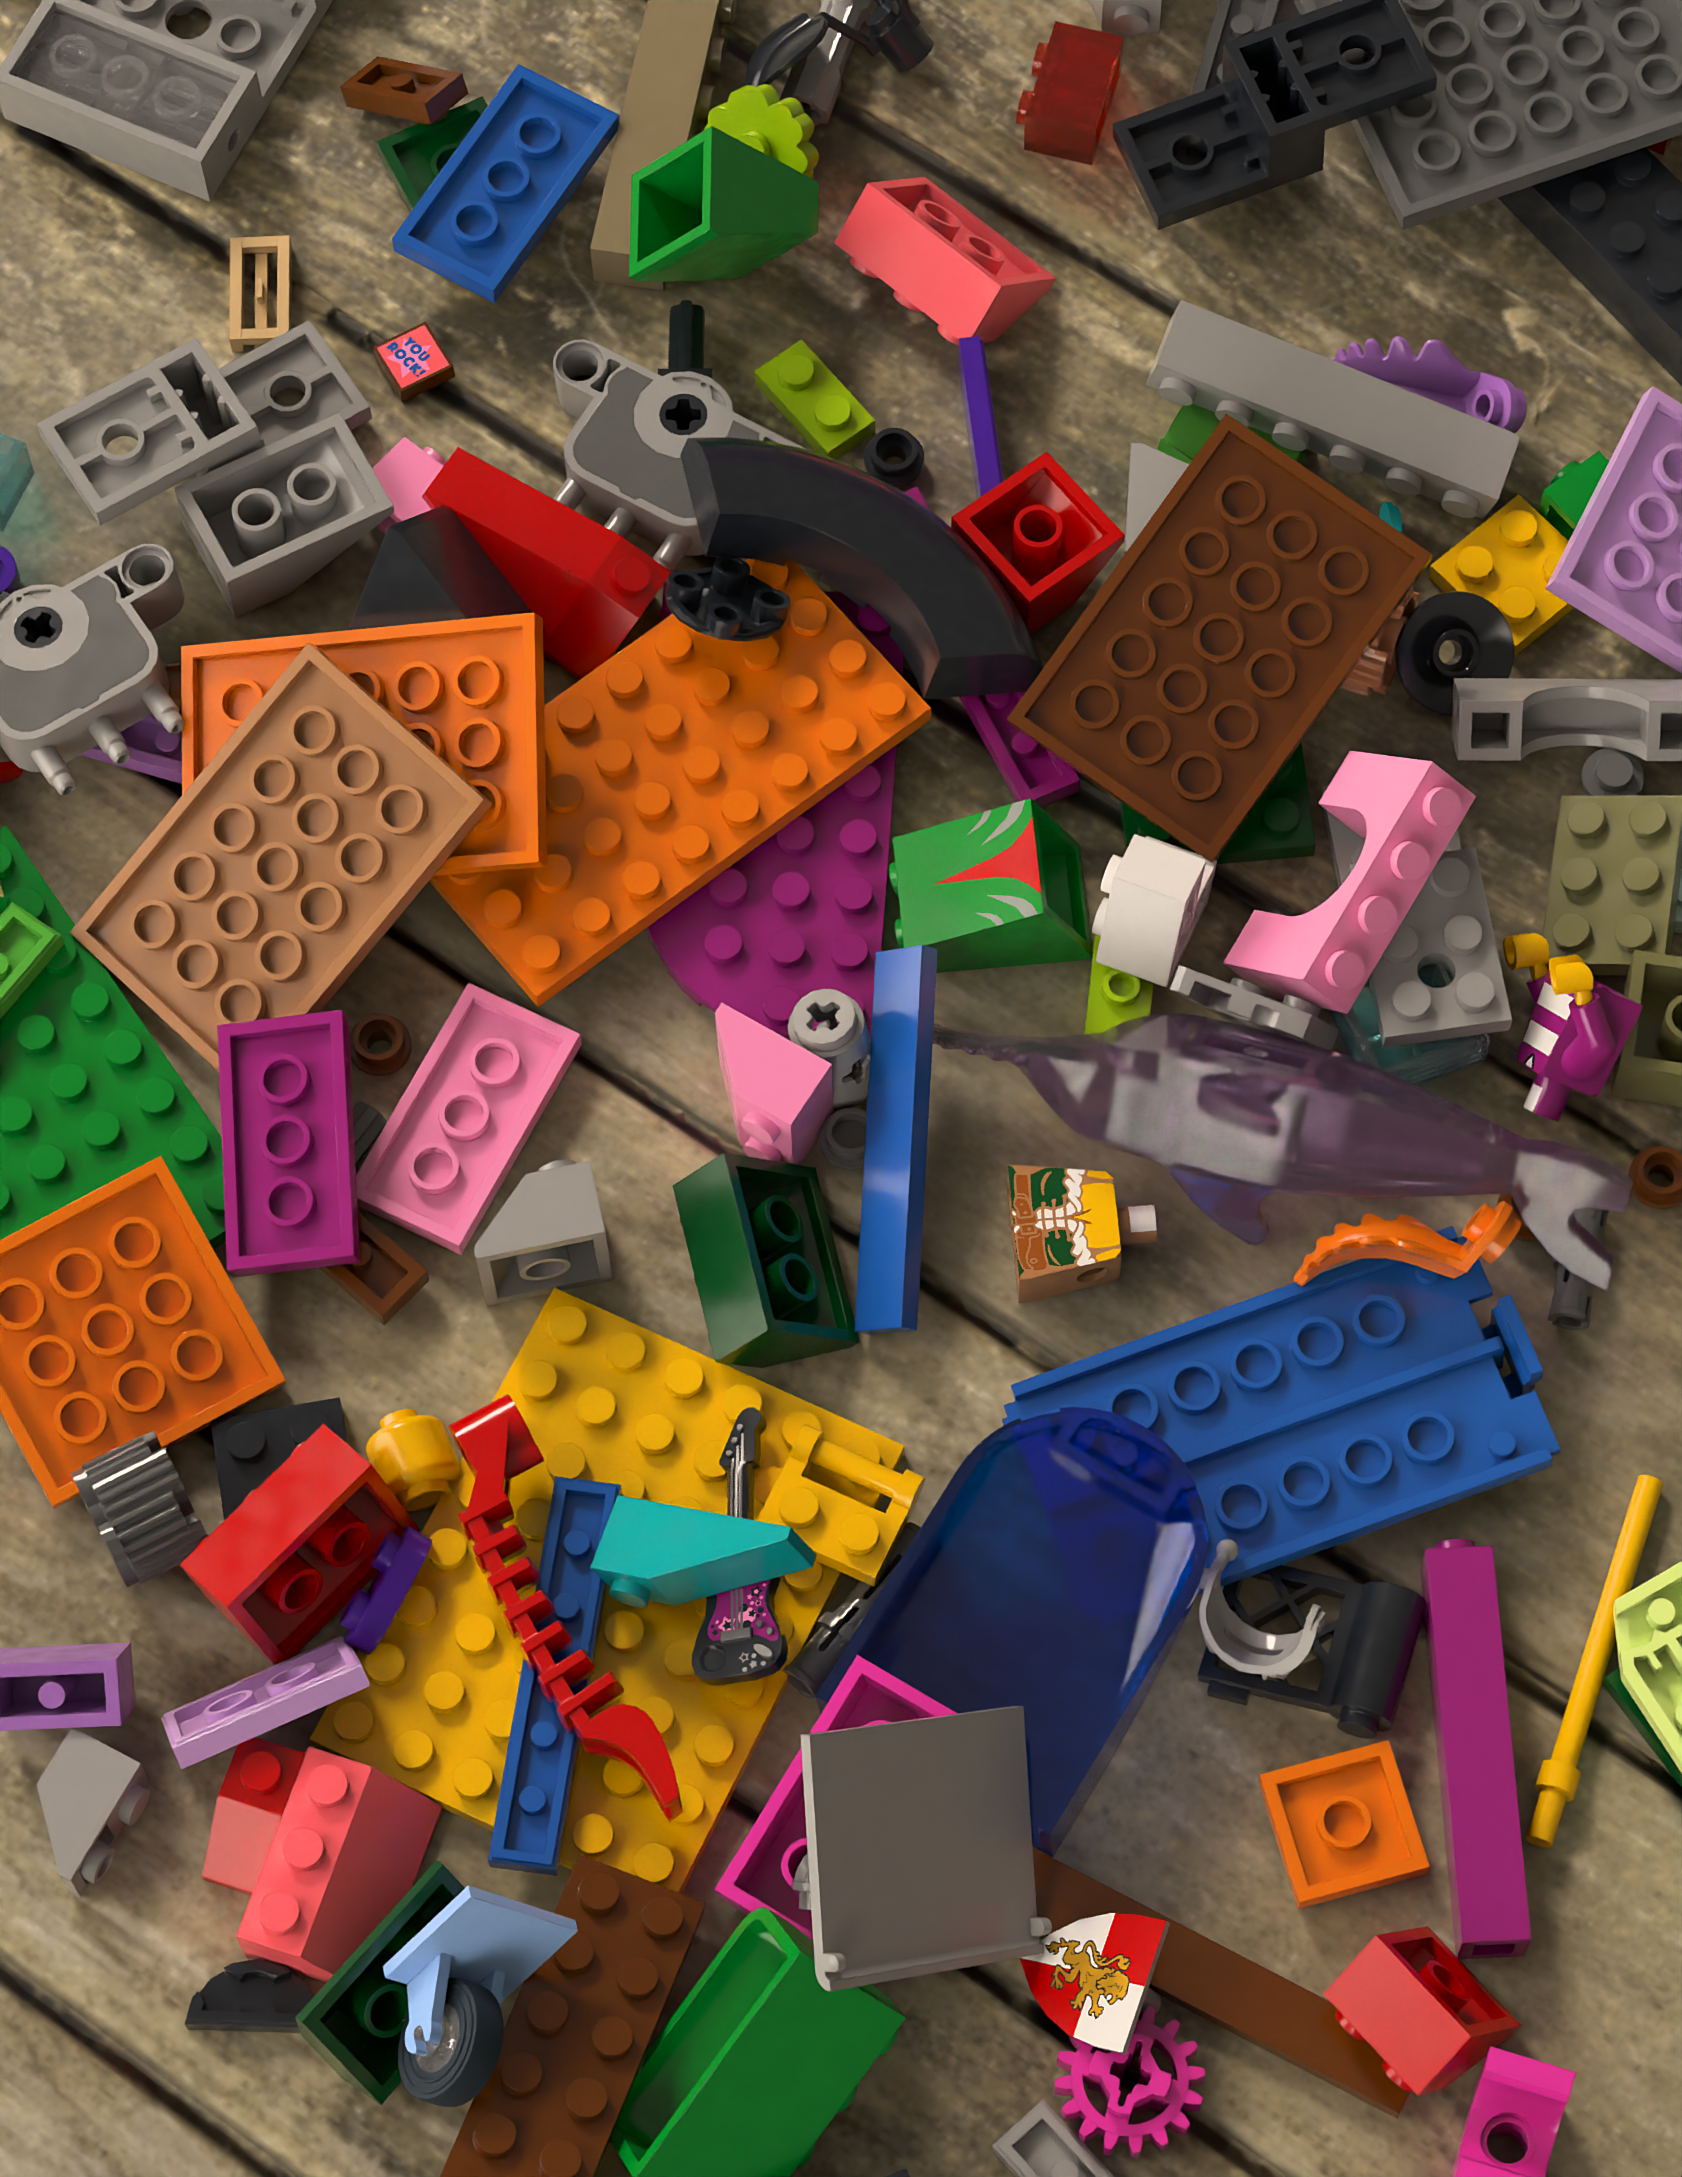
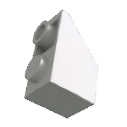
(85, 1804)

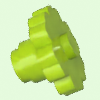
(768, 125)

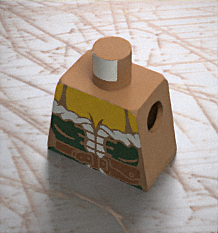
(1069, 1229)

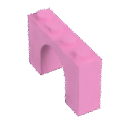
(1328, 954)

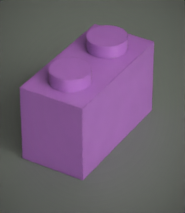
(66, 1686)

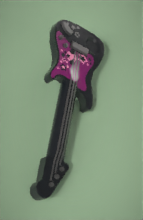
(740, 1626)

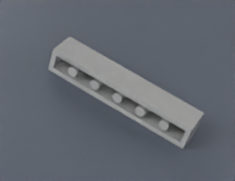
(1333, 411)

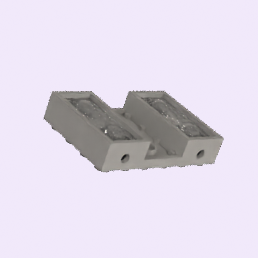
(145, 99)

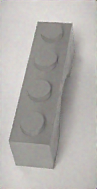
(1520, 715)

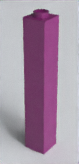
(1474, 1751)

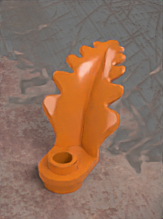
(1414, 1243)

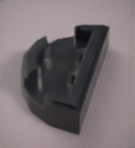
(250, 1999)

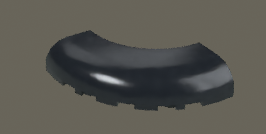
(874, 549)

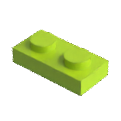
(814, 401)

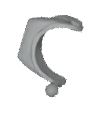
(1240, 1643)

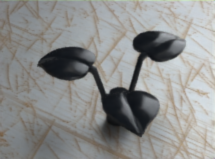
(892, 31)

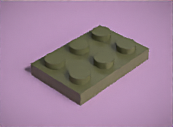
(1614, 879)

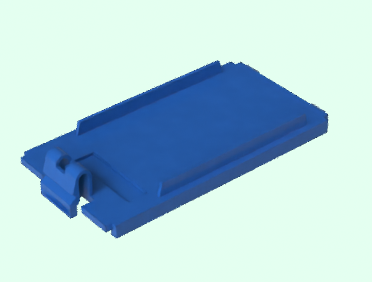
(1326, 1405)

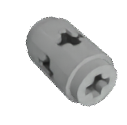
(838, 1040)

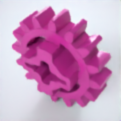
(1154, 2091)

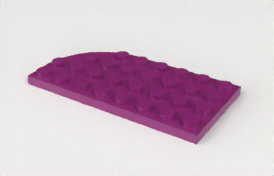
(802, 903)

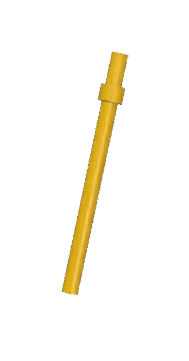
(1559, 1775)

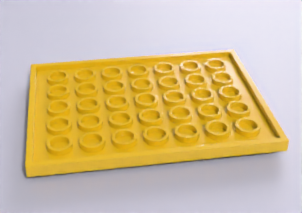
(447, 1673)

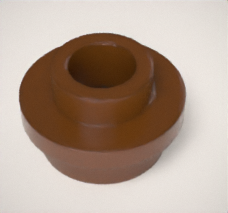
(380, 1028)
(1657, 1160)

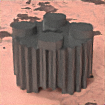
(140, 1508)

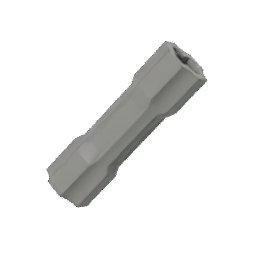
(817, 76)

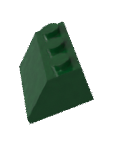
(764, 1261)
(360, 2012)

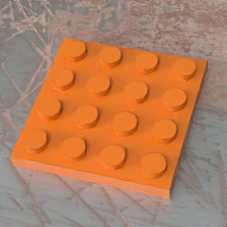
(120, 1329)

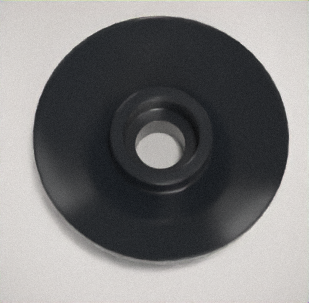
(1480, 643)

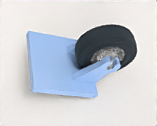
(455, 1987)

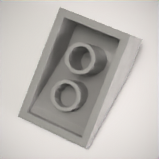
(282, 512)

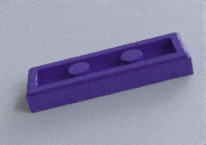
(979, 415)

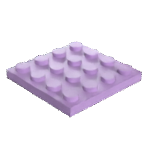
(1628, 542)

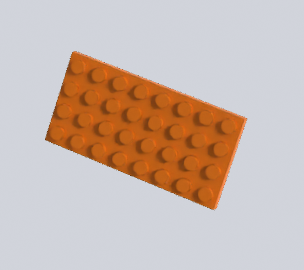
(677, 771)

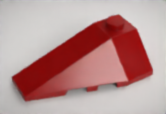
(559, 562)

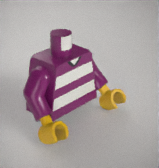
(1573, 1027)

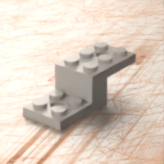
(195, 417)
(1443, 927)

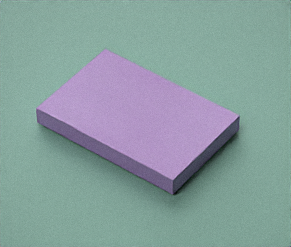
(264, 1701)

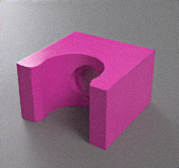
(1516, 2100)

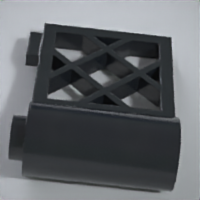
(1365, 1659)

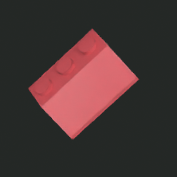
(941, 259)
(335, 1864)

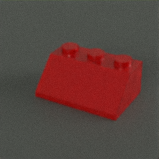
(298, 1545)

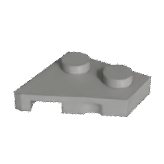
(1250, 1007)

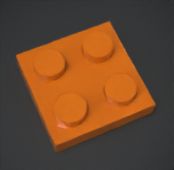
(1343, 1824)

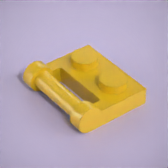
(834, 1526)

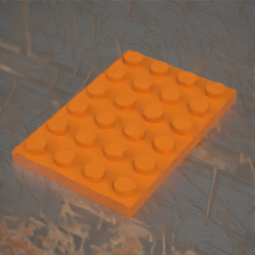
(456, 684)

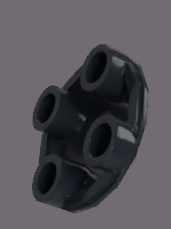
(726, 601)

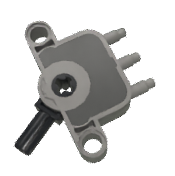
(633, 430)
(85, 662)

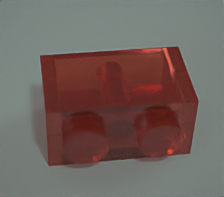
(1071, 92)

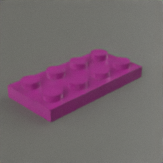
(288, 1144)

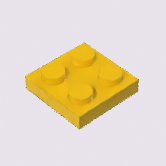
(1510, 566)

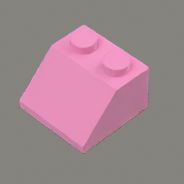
(773, 1088)

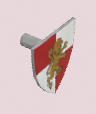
(1098, 1976)

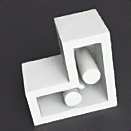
(1151, 907)

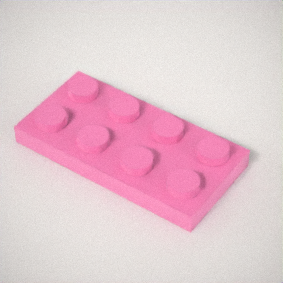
(465, 1118)

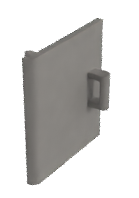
(920, 1847)

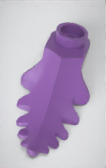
(1440, 378)

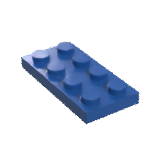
(506, 183)

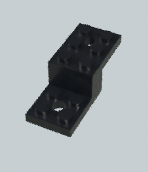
(1273, 107)

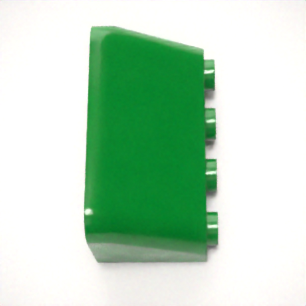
(752, 2062)

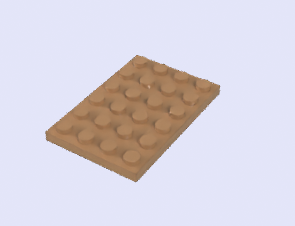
(281, 859)

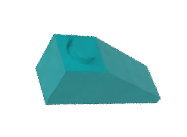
(689, 1553)

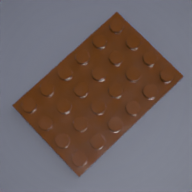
(1219, 638)

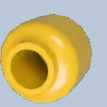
(414, 1458)

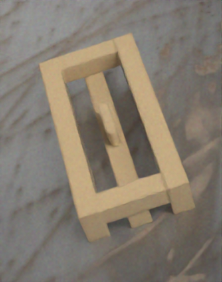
(261, 247)

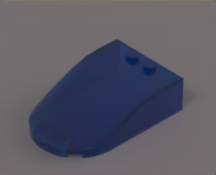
(1046, 1588)

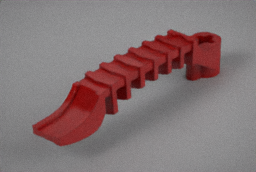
(496, 1450)

